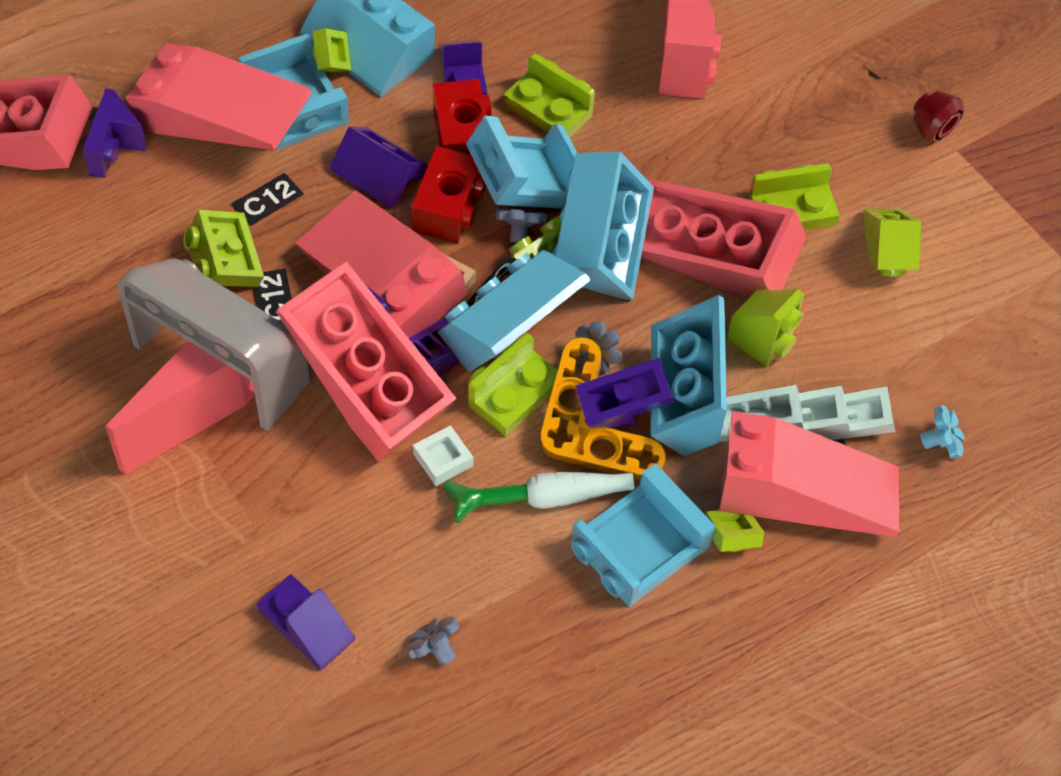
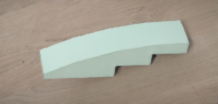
(819, 411)

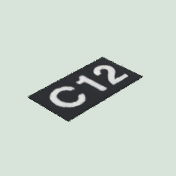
(268, 198)
(499, 272)
(273, 292)

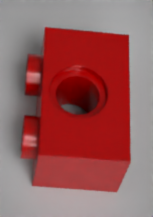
(458, 111)
(447, 195)

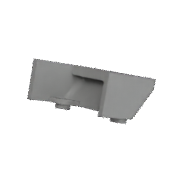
(219, 323)

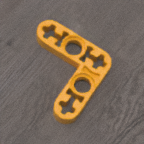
(579, 433)

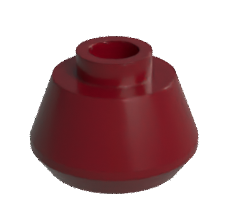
(937, 115)

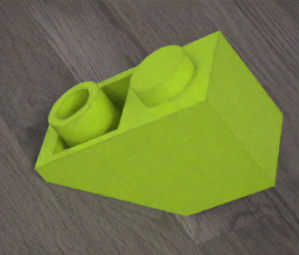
(767, 324)

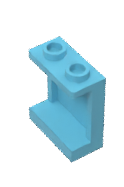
(295, 62)
(523, 168)
(643, 537)

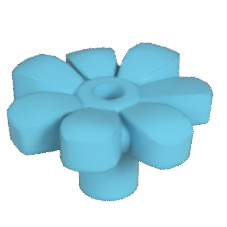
(945, 433)

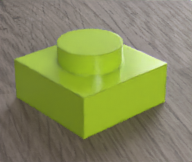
(331, 50)
(735, 531)

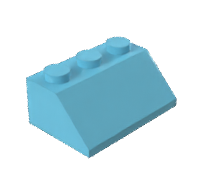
(384, 38)
(605, 221)
(509, 307)
(695, 367)

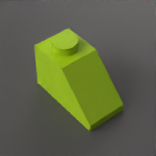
(892, 240)

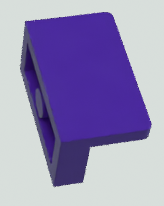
(376, 164)

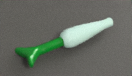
(540, 491)

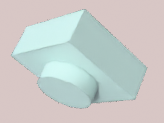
(443, 455)

